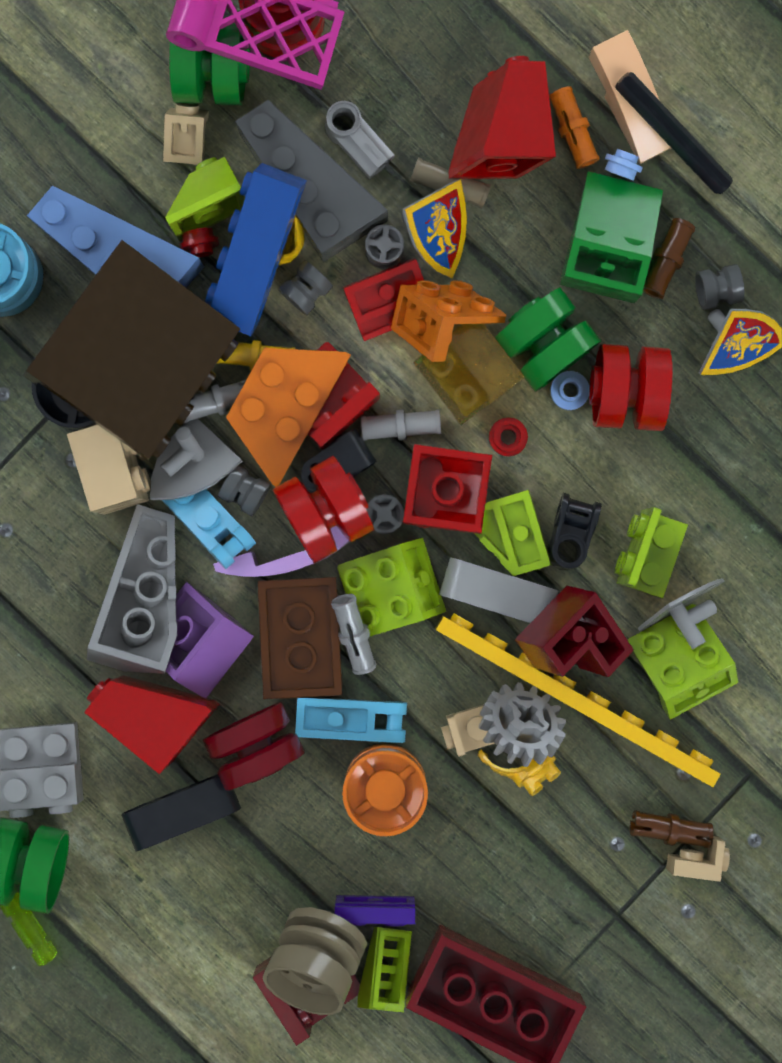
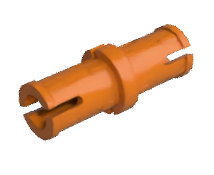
(574, 127)

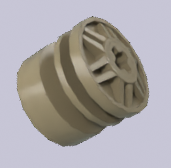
(315, 961)

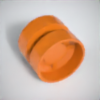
(385, 790)

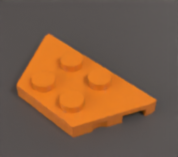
(282, 404)

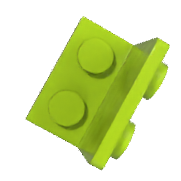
(651, 552)
(393, 586)
(678, 672)

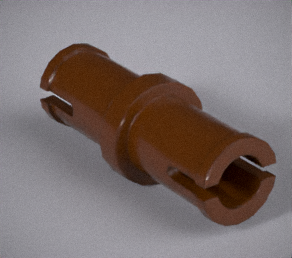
(668, 258)
(671, 829)

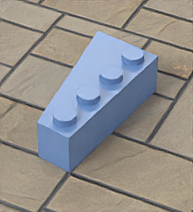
(94, 234)

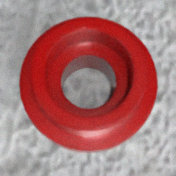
(199, 242)
(519, 431)

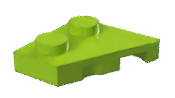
(514, 533)

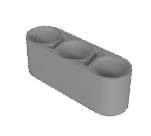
(495, 590)

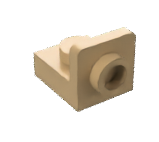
(184, 134)
(464, 731)
(693, 865)

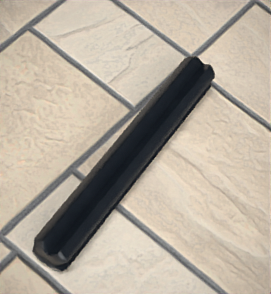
(673, 133)

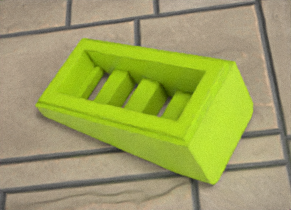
(396, 985)

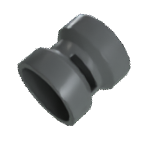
(723, 286)
(299, 294)
(244, 490)

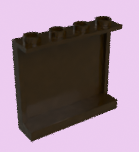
(134, 351)

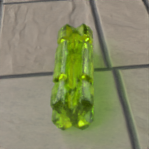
(30, 932)

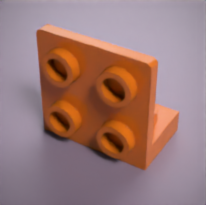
(429, 311)

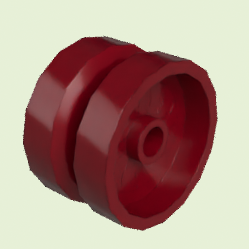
(255, 749)

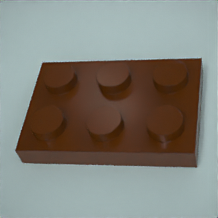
(299, 638)

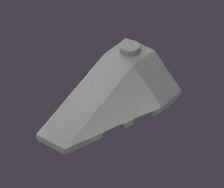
(139, 609)

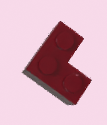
(572, 632)

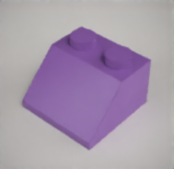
(205, 642)

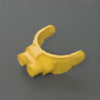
(526, 777)

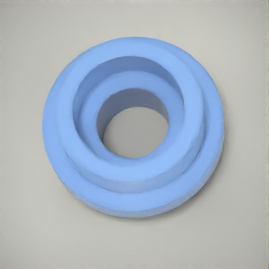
(623, 164)
(564, 401)

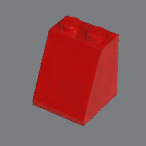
(506, 124)
(149, 717)

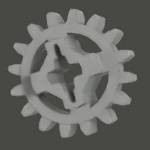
(522, 724)

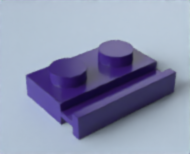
(376, 909)

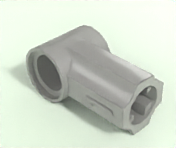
(360, 141)

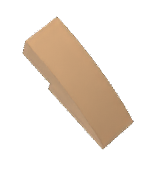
(611, 62)

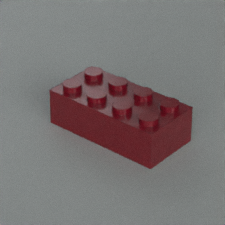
(494, 1000)

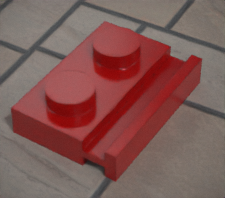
(376, 297)

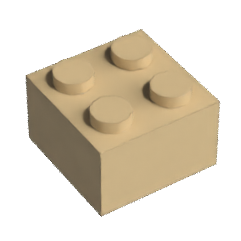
(108, 471)

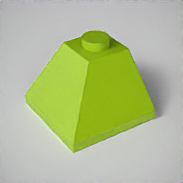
(205, 197)

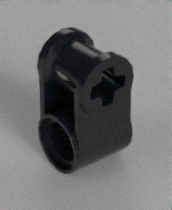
(348, 450)
(573, 529)

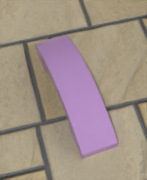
(247, 564)

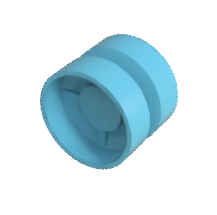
(19, 273)

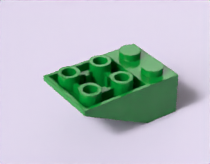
(612, 238)

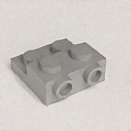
(40, 769)

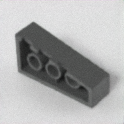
(333, 204)

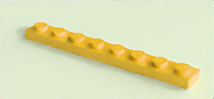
(591, 706)

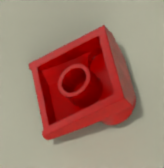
(447, 489)

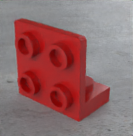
(344, 405)

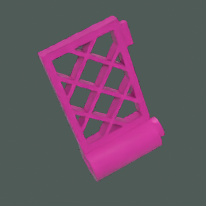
(197, 25)

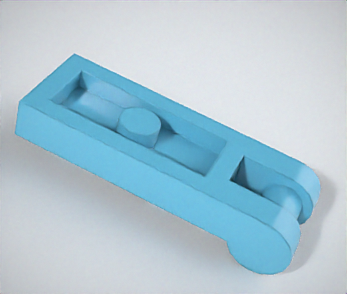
(210, 525)
(349, 719)

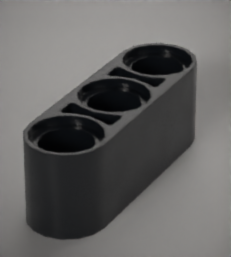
(179, 812)

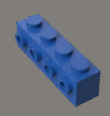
(256, 245)

